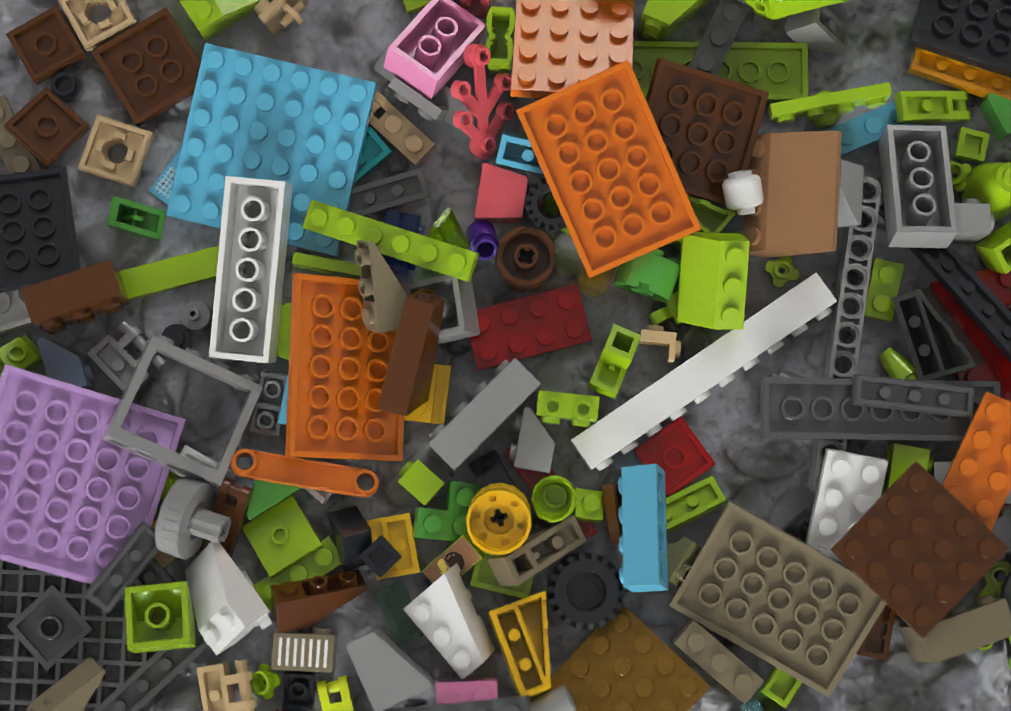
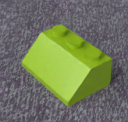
(713, 280)

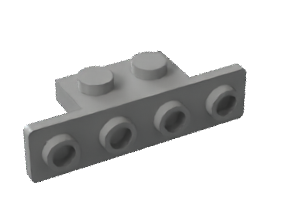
(440, 107)

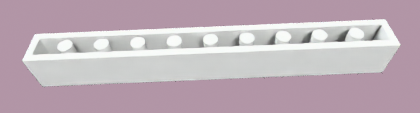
(702, 372)

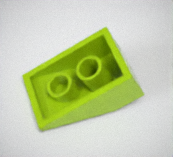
(216, 15)

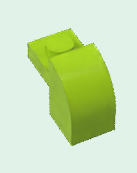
(614, 361)

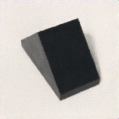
(350, 535)

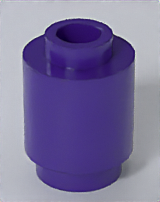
(482, 239)

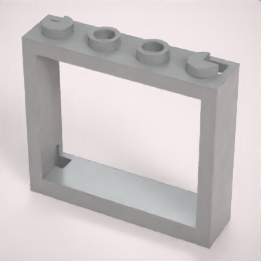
(160, 454)

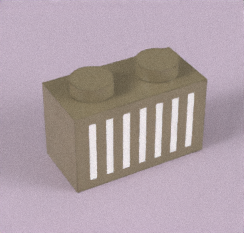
(305, 650)

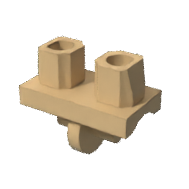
(280, 13)

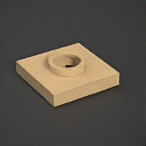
(93, 34)
(102, 137)

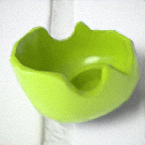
(554, 498)

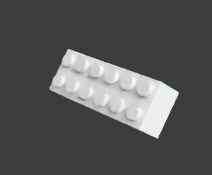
(250, 269)

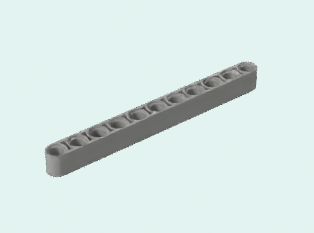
(839, 318)

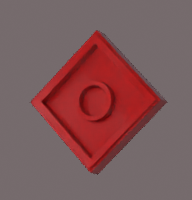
(677, 453)

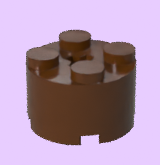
(525, 241)

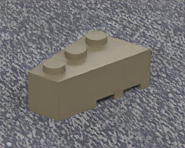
(961, 631)

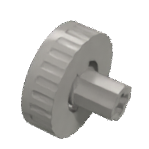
(189, 519)

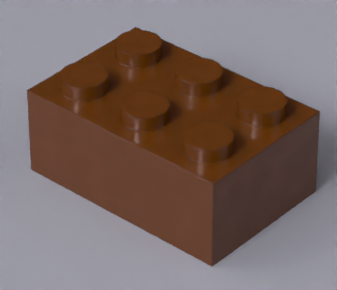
(76, 297)

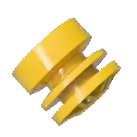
(488, 532)

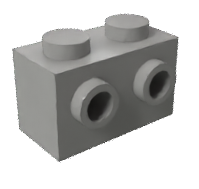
(973, 221)

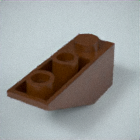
(309, 600)

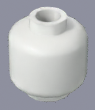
(743, 191)

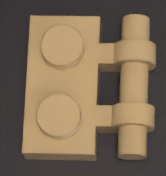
(217, 687)

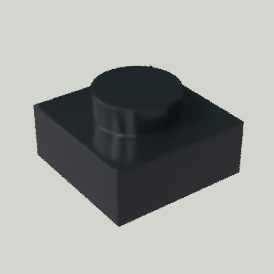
(380, 556)

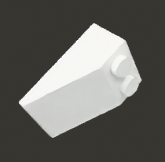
(222, 599)

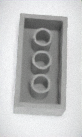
(917, 186)
(484, 414)

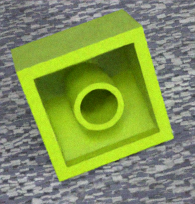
(159, 617)

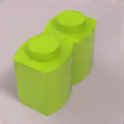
(500, 39)

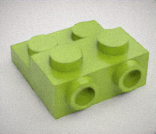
(567, 406)

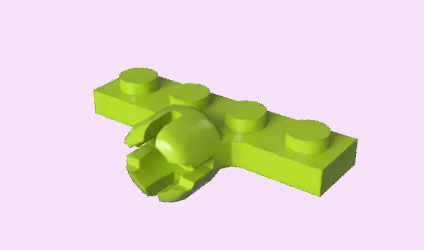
(828, 106)

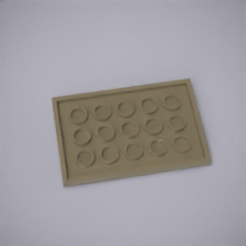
(778, 599)

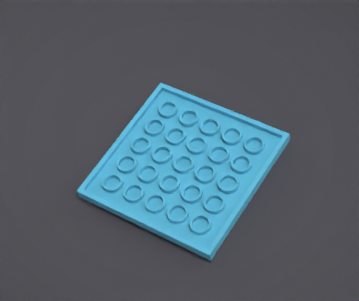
(271, 124)

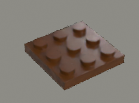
(150, 66)

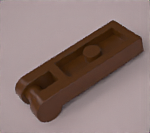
(232, 509)

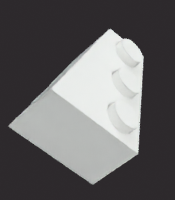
(451, 623)

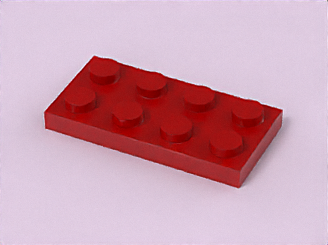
(530, 327)

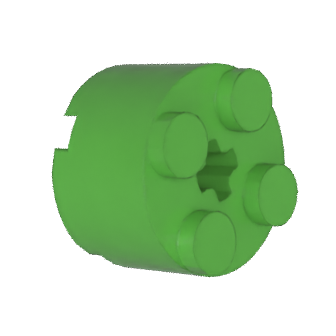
(649, 276)

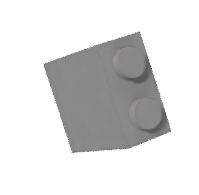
(386, 669)

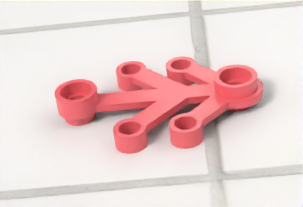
(482, 138)

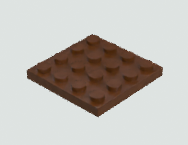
(704, 125)
(919, 549)

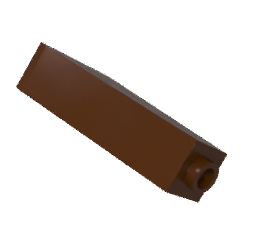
(413, 354)

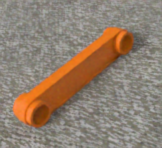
(304, 473)

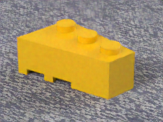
(523, 641)

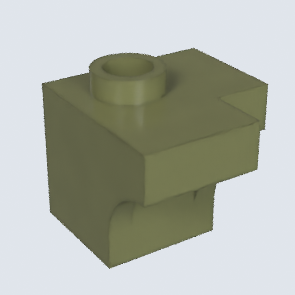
(680, 557)

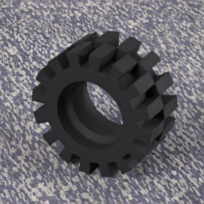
(535, 210)

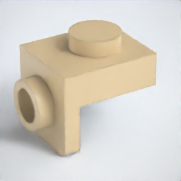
(656, 336)

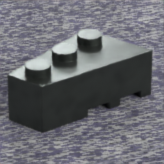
(934, 336)

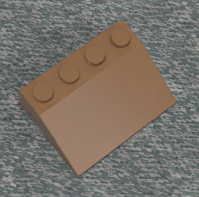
(799, 193)

